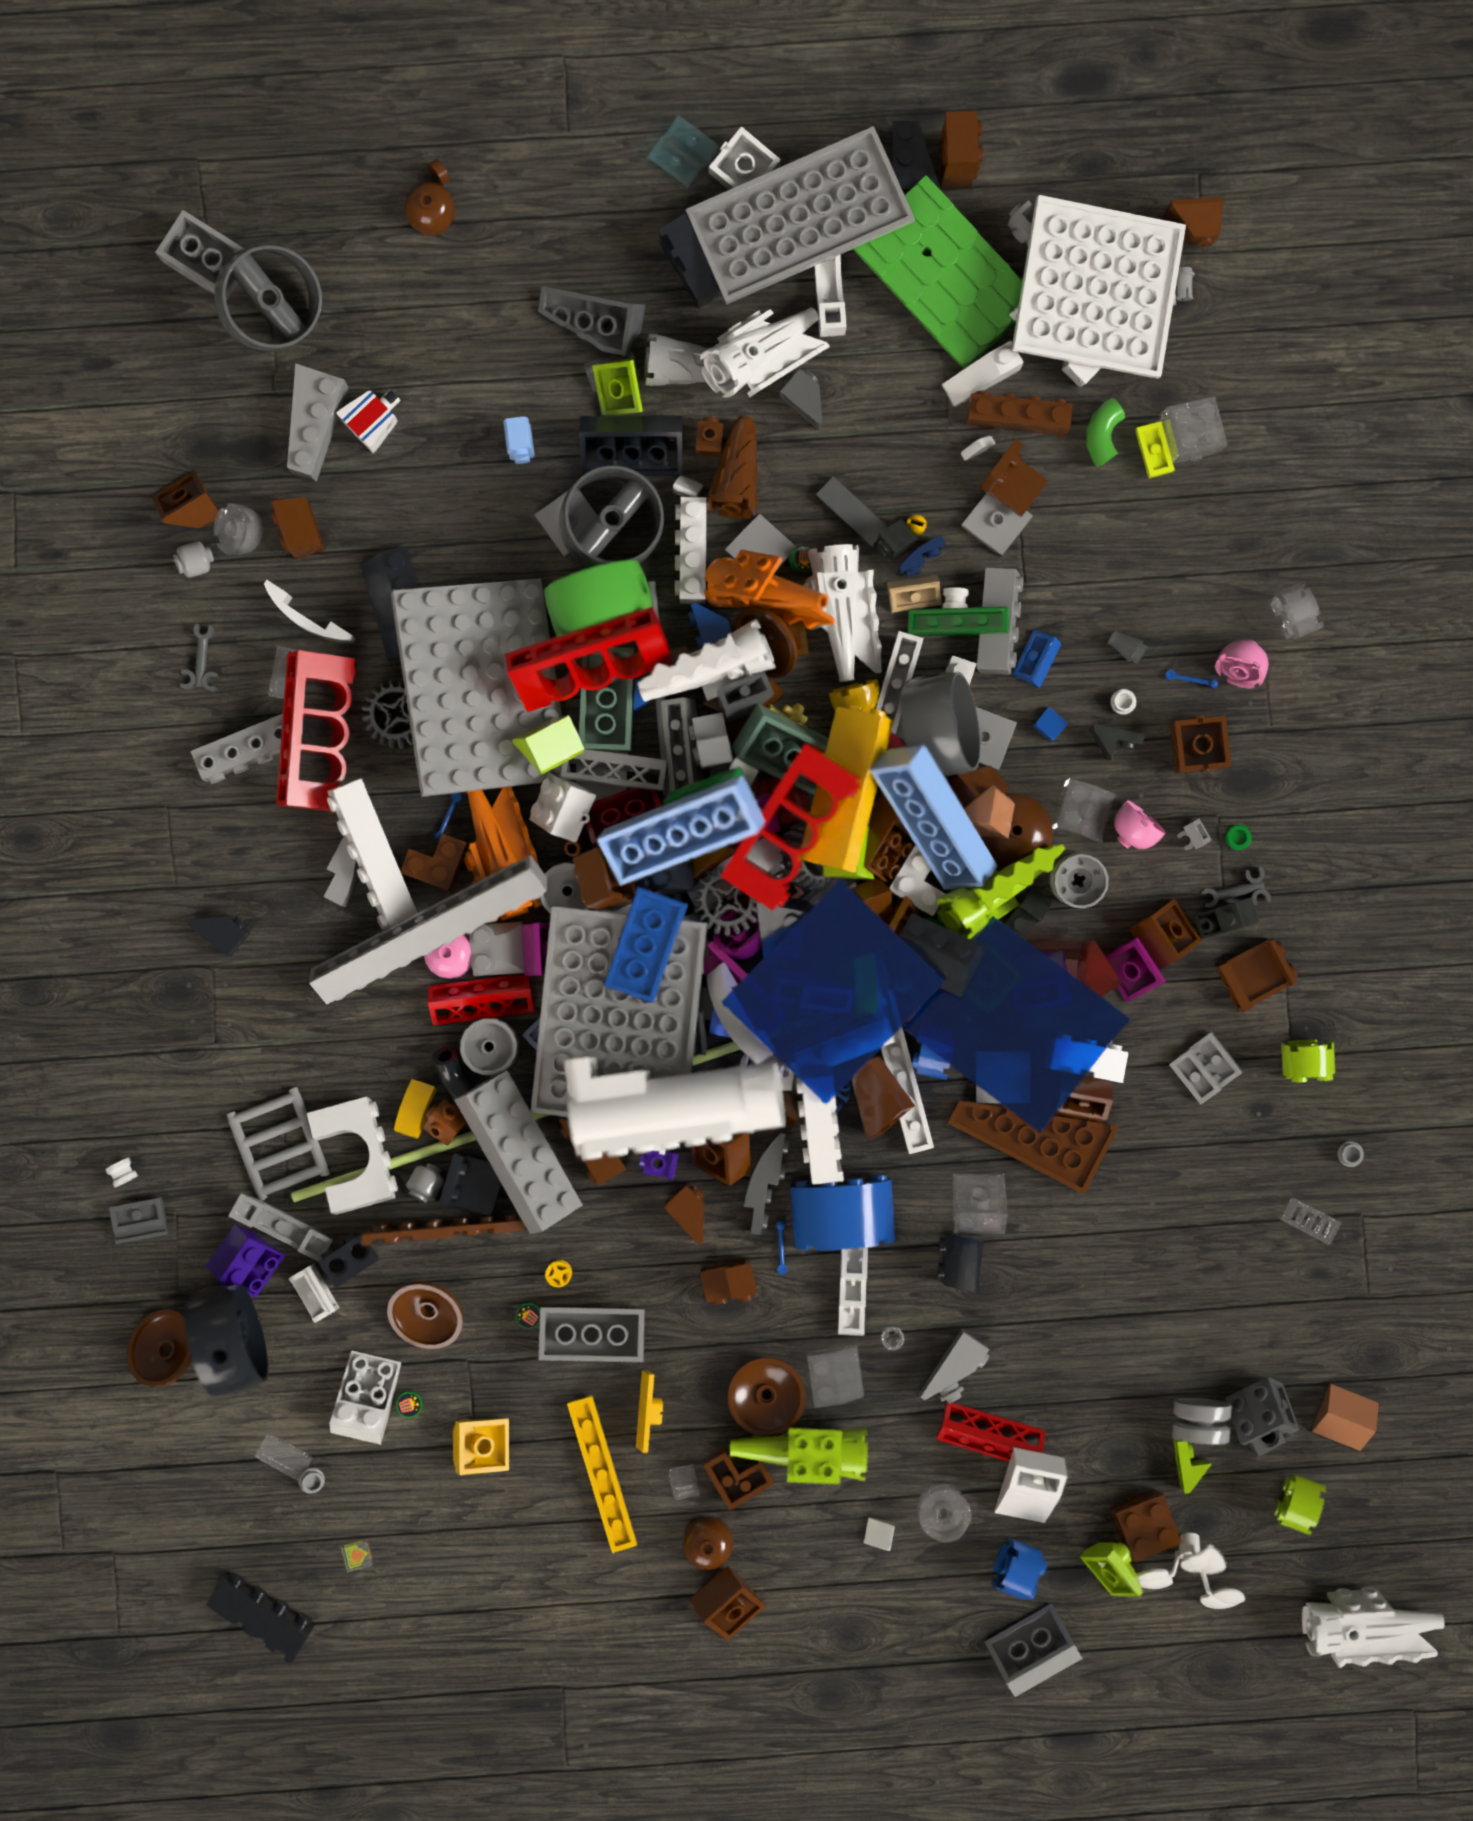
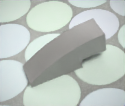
(345, 875)

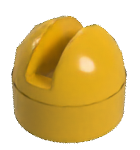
(916, 529)

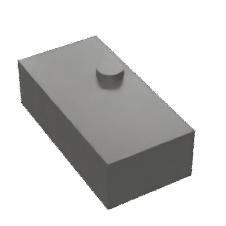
(591, 1334)

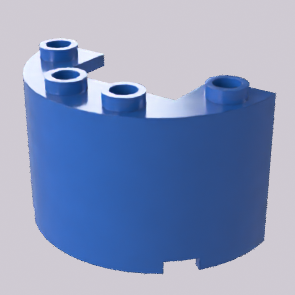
(843, 1214)

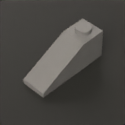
(958, 1362)

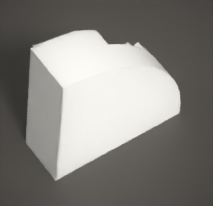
(977, 447)

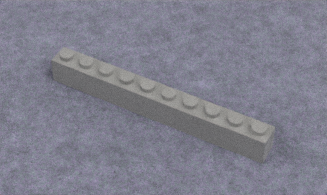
(428, 930)

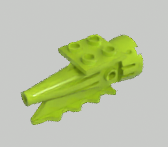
(970, 908)
(810, 1453)

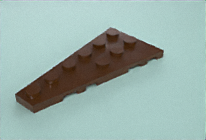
(1064, 1151)

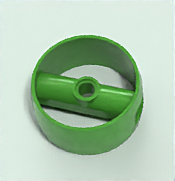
(597, 596)

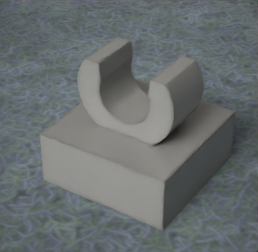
(1196, 833)

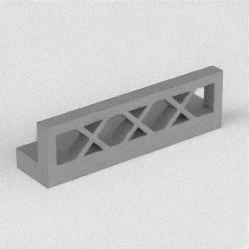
(617, 762)

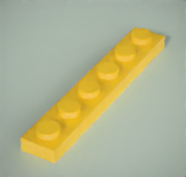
(602, 1474)

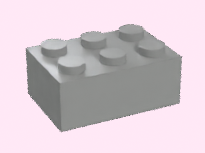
(197, 252)

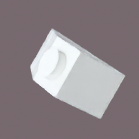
(983, 373)

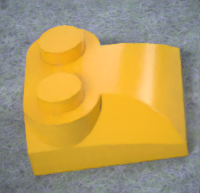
(481, 1445)

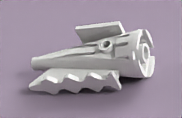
(760, 352)
(852, 606)
(712, 665)
(1366, 1629)

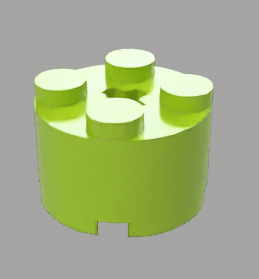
(1308, 1059)
(1300, 1503)

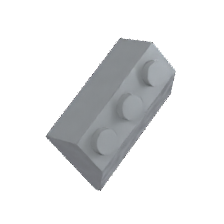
(1033, 1650)

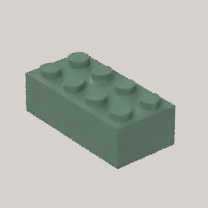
(607, 712)
(774, 742)

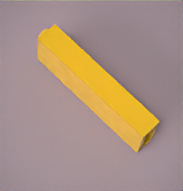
(857, 744)

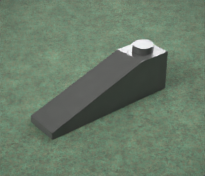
(600, 320)

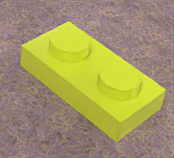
(1154, 449)

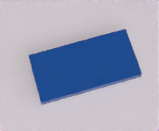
(645, 945)

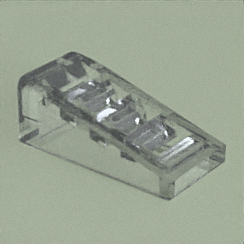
(1331, 1230)

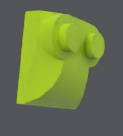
(1112, 1568)

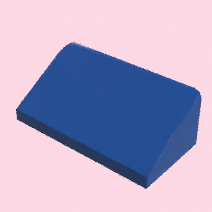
(1037, 658)

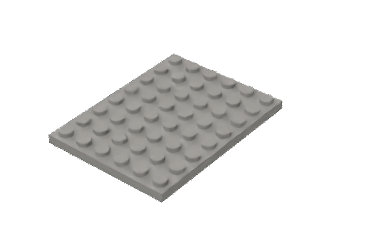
(460, 686)
(595, 1021)

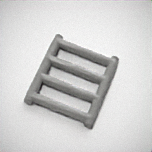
(244, 1143)

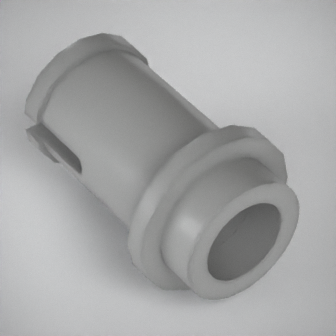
(1184, 284)

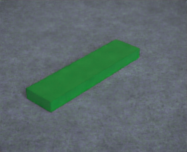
(959, 621)

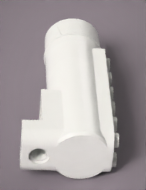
(644, 1112)

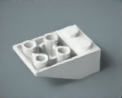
(365, 1397)
(1031, 1485)

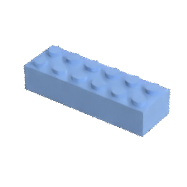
(933, 817)
(681, 830)

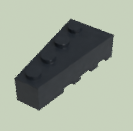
(261, 1615)

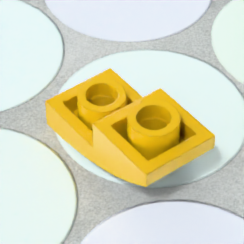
(413, 1109)

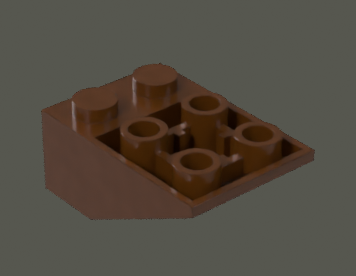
(886, 842)

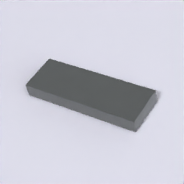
(851, 511)

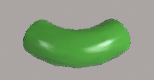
(1100, 429)

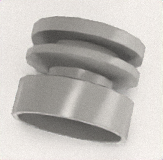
(1092, 885)

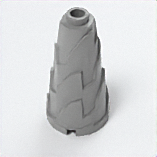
(672, 362)

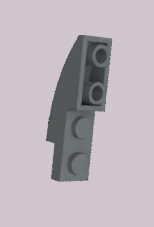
(767, 1171)

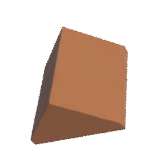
(991, 813)
(1346, 1417)

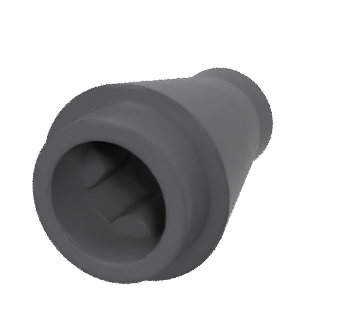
(1129, 647)

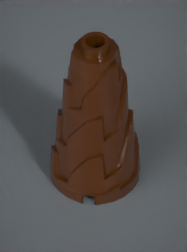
(736, 475)

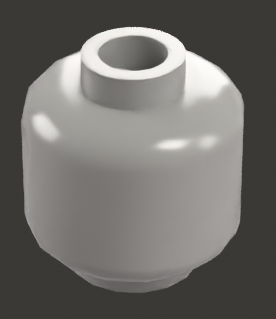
(193, 559)
(425, 1183)

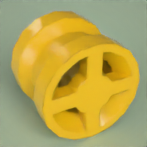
(556, 1268)

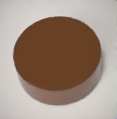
(439, 172)

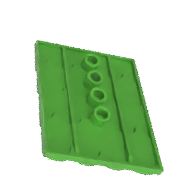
(959, 290)

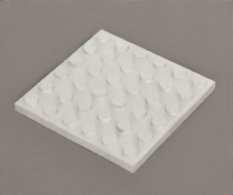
(1098, 287)

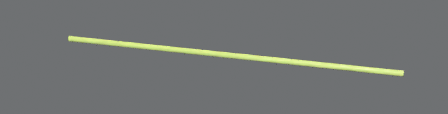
(464, 1138)

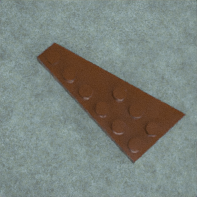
(437, 1229)

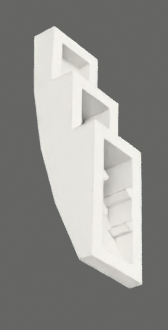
(852, 1291)

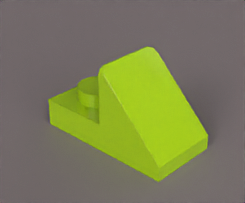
(1188, 1471)

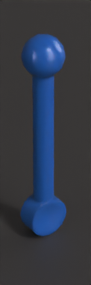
(1170, 675)
(456, 797)
(782, 1268)

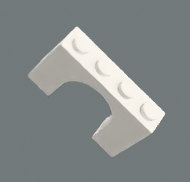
(375, 1182)

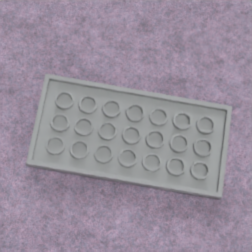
(800, 215)

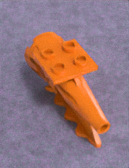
(751, 583)
(500, 839)

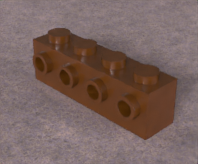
(1019, 414)

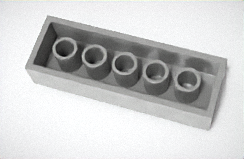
(518, 1152)

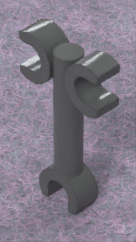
(201, 679)
(1255, 887)

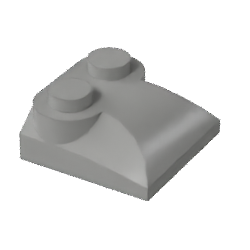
(497, 949)

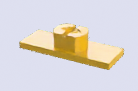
(648, 1411)

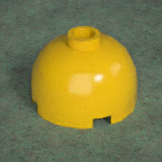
(857, 694)

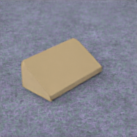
(914, 593)

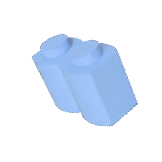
(519, 439)

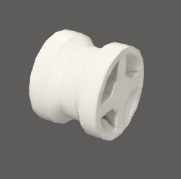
(955, 598)
(121, 1172)

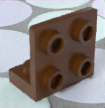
(1014, 481)

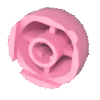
(1243, 663)
(1136, 827)
(451, 959)

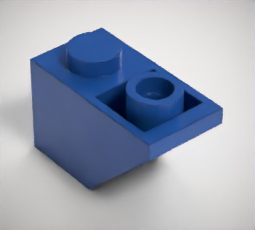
(709, 625)

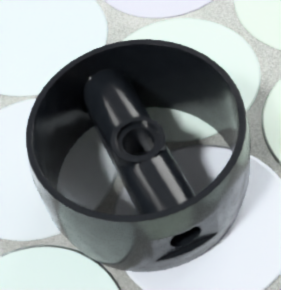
(226, 1340)

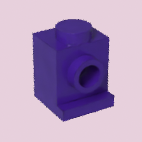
(669, 1163)

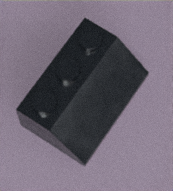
(946, 952)

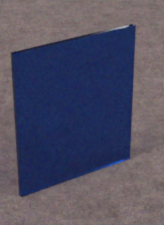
(833, 992)
(1020, 1028)

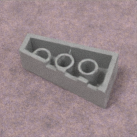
(313, 419)

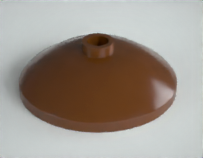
(778, 637)
(1035, 832)
(425, 1315)
(151, 1347)
(771, 1414)

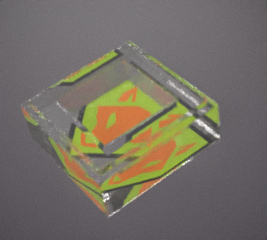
(357, 1555)

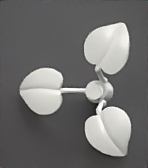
(1193, 1560)

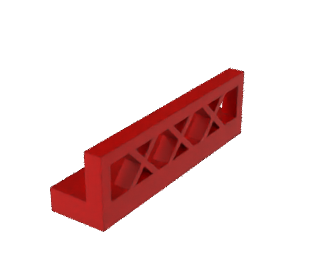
(479, 994)
(984, 1441)

